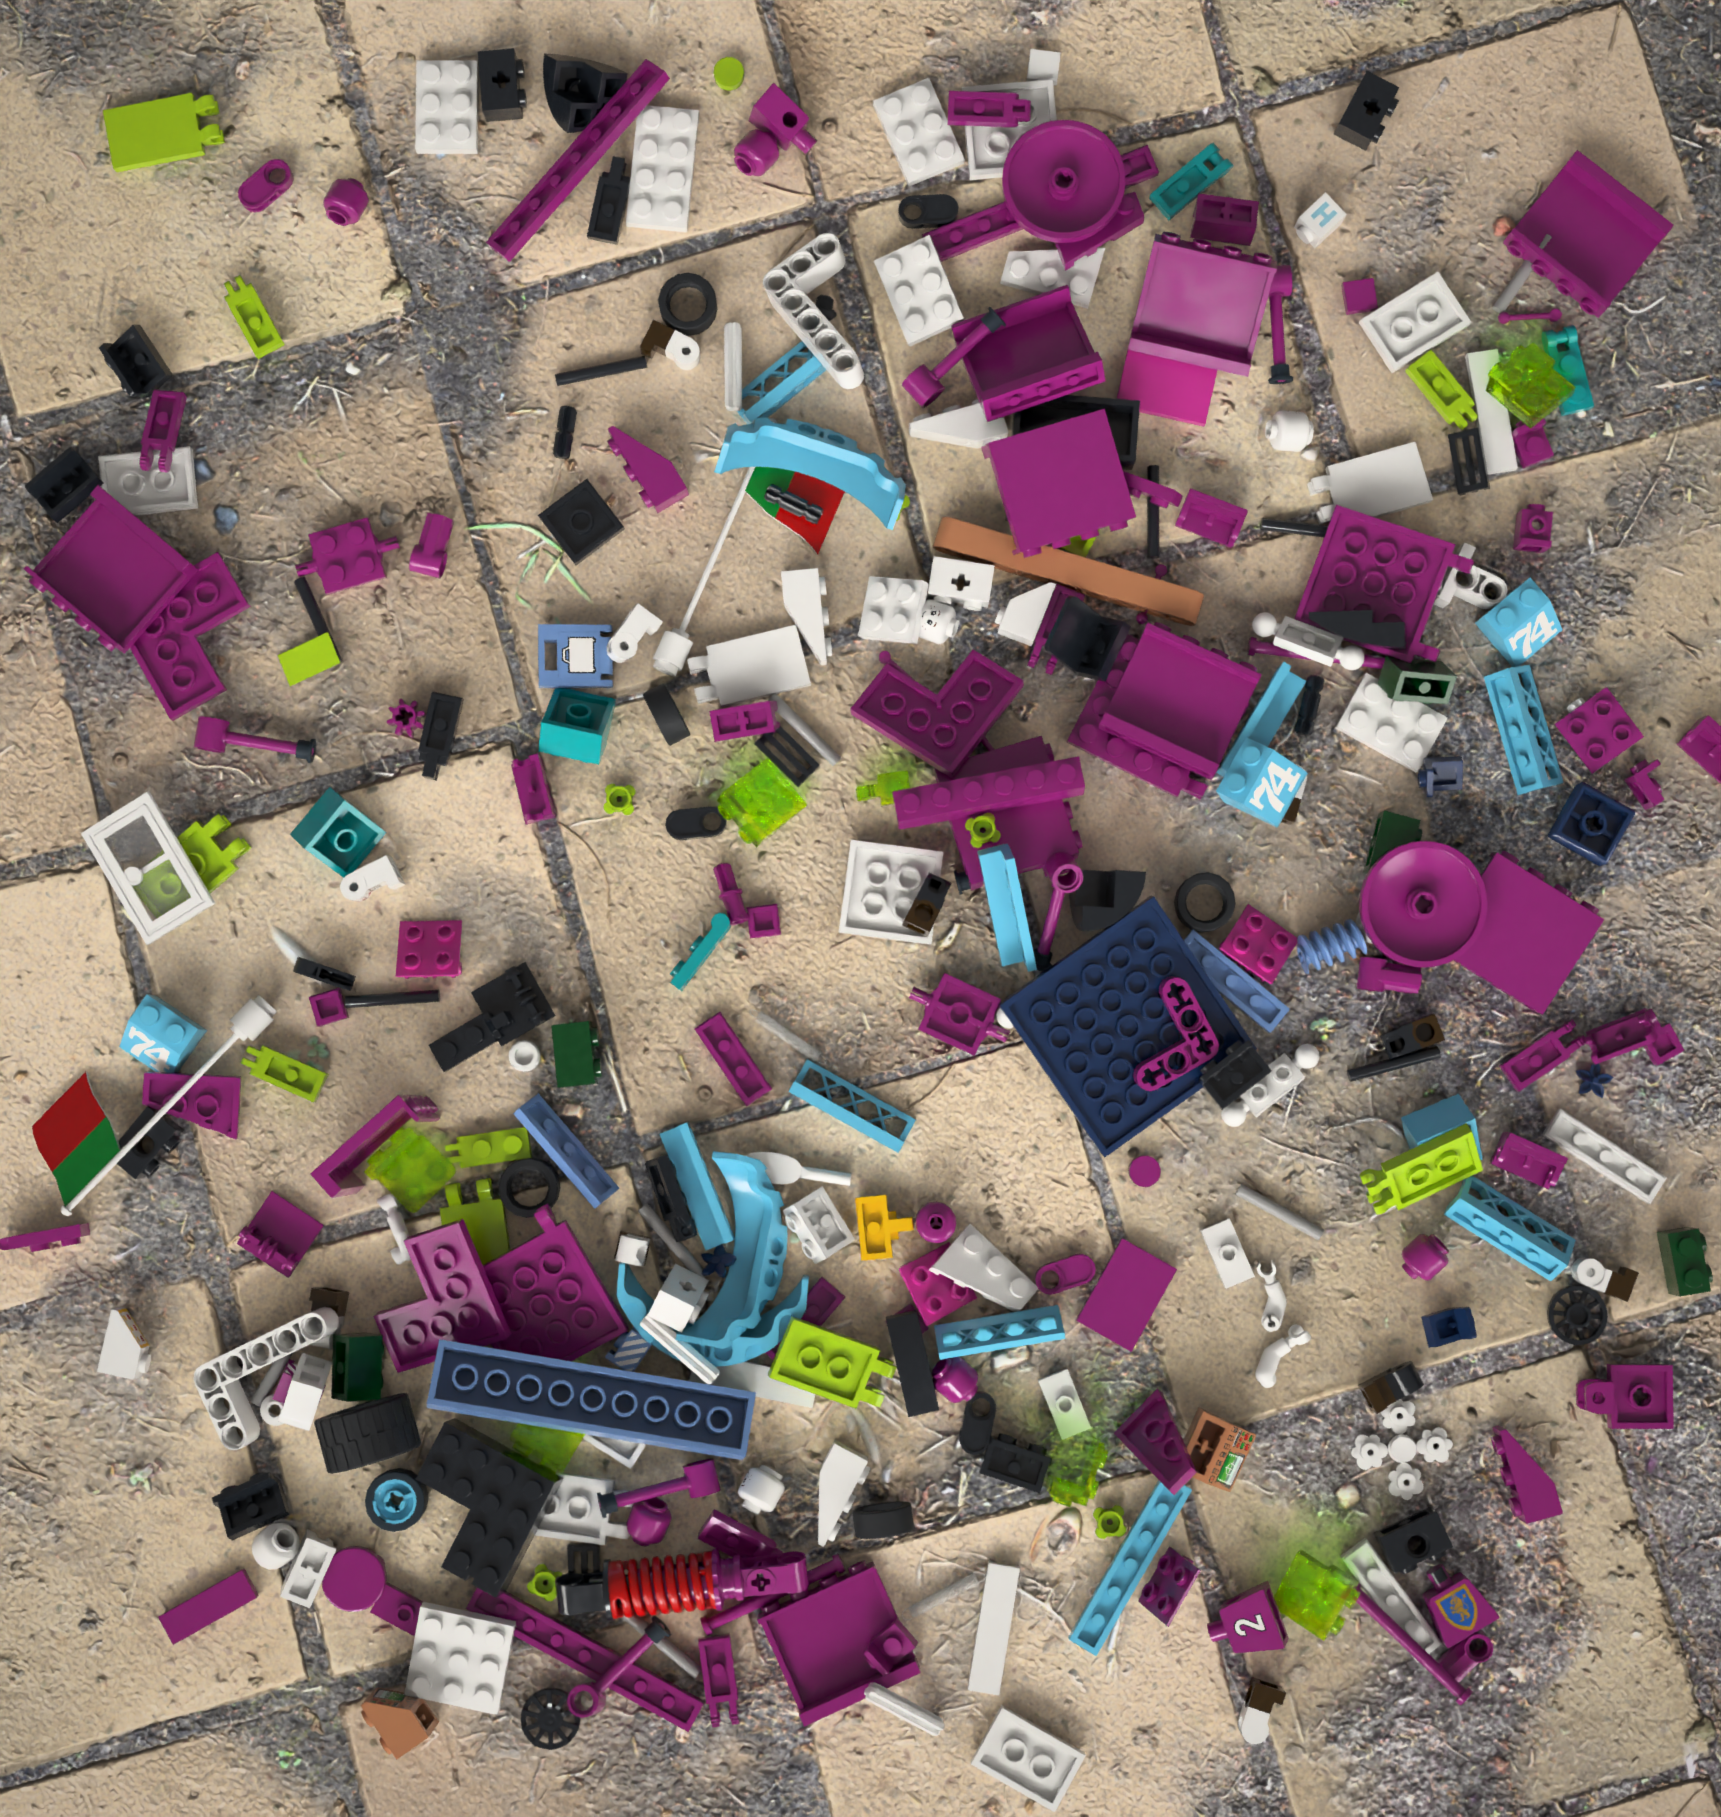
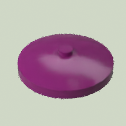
(1063, 181)
(1423, 904)

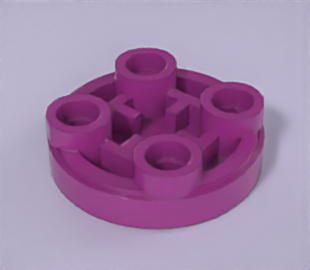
(354, 1579)

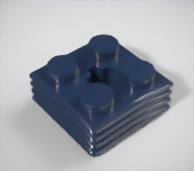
(1610, 819)

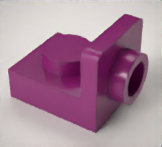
(1531, 444)
(1644, 788)
(889, 1647)

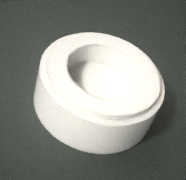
(524, 1055)

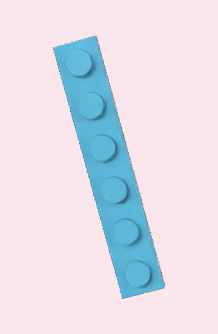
(1127, 1567)

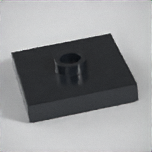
(581, 522)

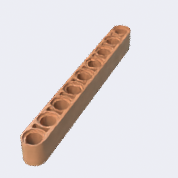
(1070, 571)

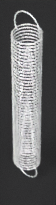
(789, 1034)
(947, 1588)

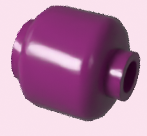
(756, 153)
(345, 201)
(935, 1210)
(1424, 1257)
(955, 1379)
(648, 1521)

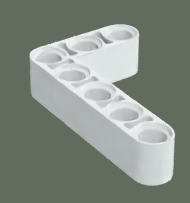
(819, 261)
(253, 1358)

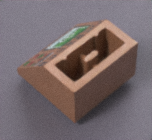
(1217, 1449)
(398, 1719)

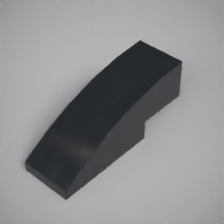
(1361, 628)
(912, 1363)

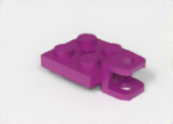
(1616, 1396)

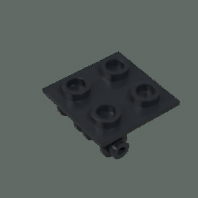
(519, 995)

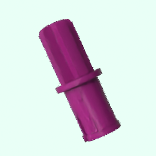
(730, 894)

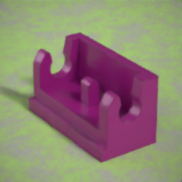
(1224, 219)
(1211, 518)
(744, 720)
(1703, 745)
(533, 789)
(1620, 1036)
(1528, 1160)

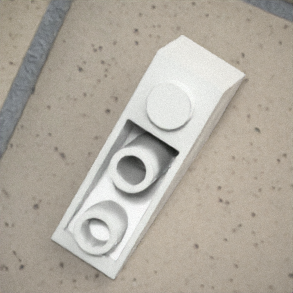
(959, 426)
(803, 603)
(838, 1477)

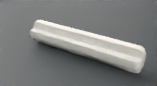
(733, 366)
(680, 1349)
(904, 1708)

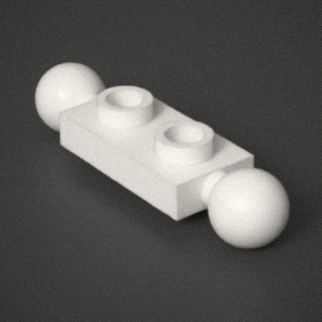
(1308, 641)
(1280, 1081)

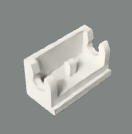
(307, 1569)

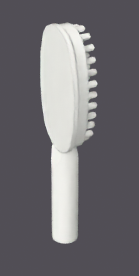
(786, 1170)

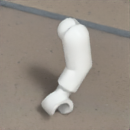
(397, 1225)
(1276, 1302)
(1271, 1355)

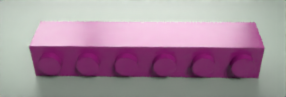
(988, 792)

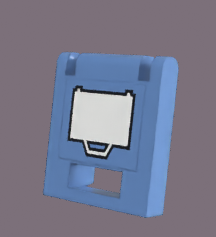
(580, 656)

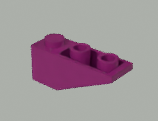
(654, 473)
(1531, 1488)

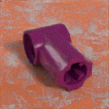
(430, 554)
(1379, 975)
(1460, 1660)

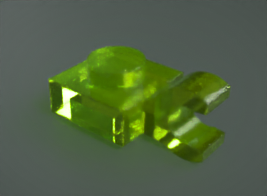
(883, 789)

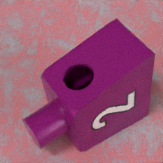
(1250, 1621)

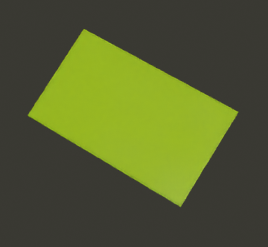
(308, 659)

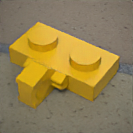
(878, 1227)

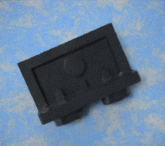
(136, 362)
(63, 484)
(1234, 1074)
(1016, 1463)
(251, 1504)

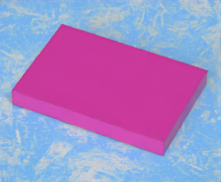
(1167, 387)

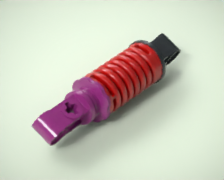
(671, 1586)

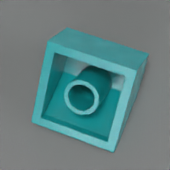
(576, 725)
(337, 833)

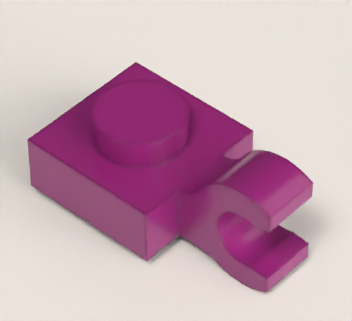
(1667, 1043)

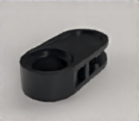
(935, 211)
(688, 823)
(324, 973)
(976, 1429)

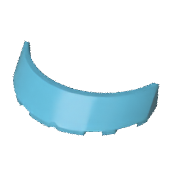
(815, 453)
(759, 1252)
(749, 1345)

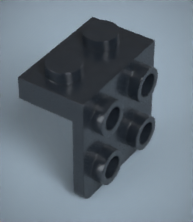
(1086, 639)

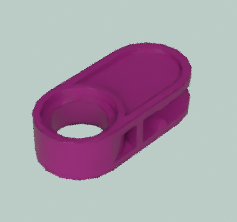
(259, 191)
(1071, 1271)

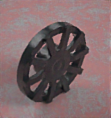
(1577, 1315)
(548, 1719)

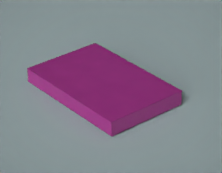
(1126, 1294)

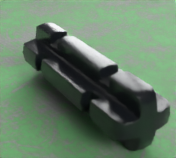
(793, 503)
(1309, 705)

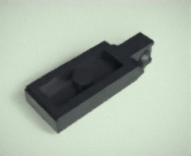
(609, 204)
(439, 732)
(469, 1039)
(670, 1197)

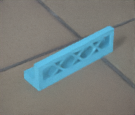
(787, 389)
(1268, 712)
(1520, 730)
(1006, 906)
(846, 1116)
(697, 1186)
(1510, 1232)
(999, 1332)

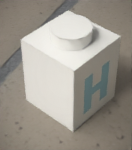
(1319, 221)

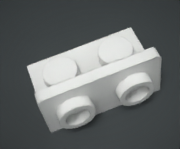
(818, 1225)

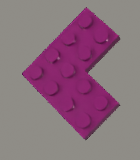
(170, 646)
(942, 725)
(456, 1304)

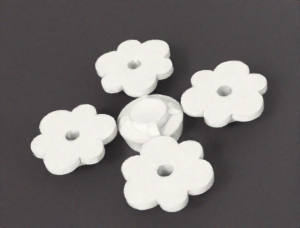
(1402, 1449)

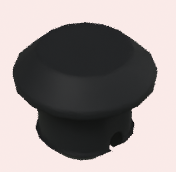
(825, 305)

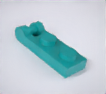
(1189, 181)
(1570, 366)
(701, 950)

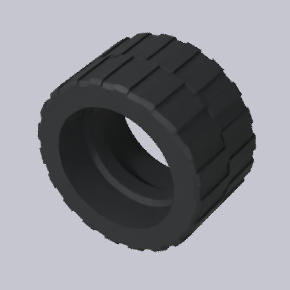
(367, 1433)

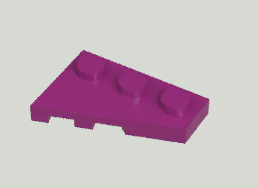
(1126, 219)
(209, 1102)
(1158, 1443)

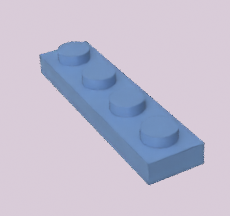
(1236, 984)
(566, 1150)

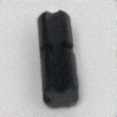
(565, 426)

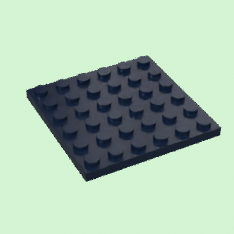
(1104, 1015)

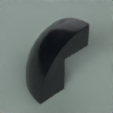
(578, 89)
(1105, 897)

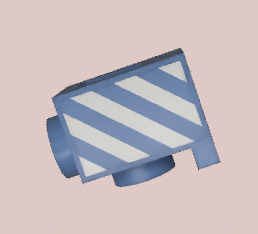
(630, 1350)

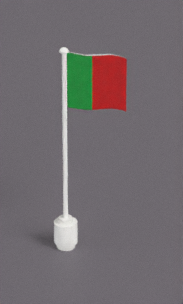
(675, 644)
(79, 1136)

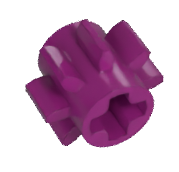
(398, 714)

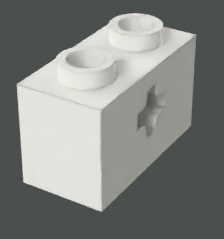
(976, 579)
(680, 1299)

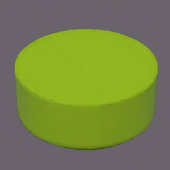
(729, 73)

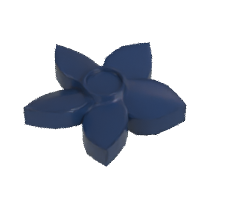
(1593, 1080)
(718, 1261)

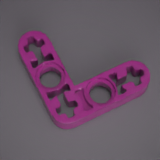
(1186, 1046)

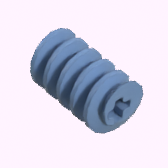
(1329, 944)

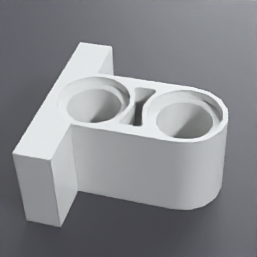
(1477, 581)
(305, 1391)

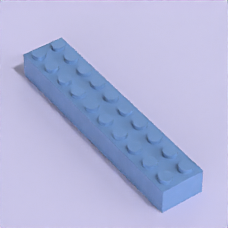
(591, 1400)

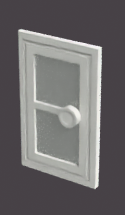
(148, 868)

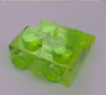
(1529, 384)
(760, 803)
(1316, 1595)

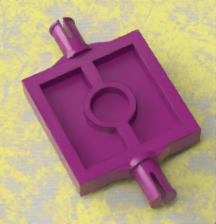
(347, 556)
(959, 1014)

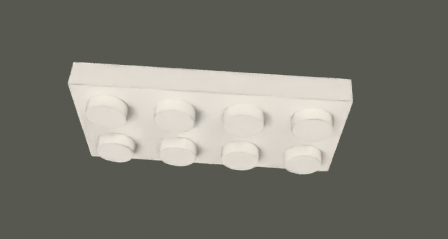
(662, 168)

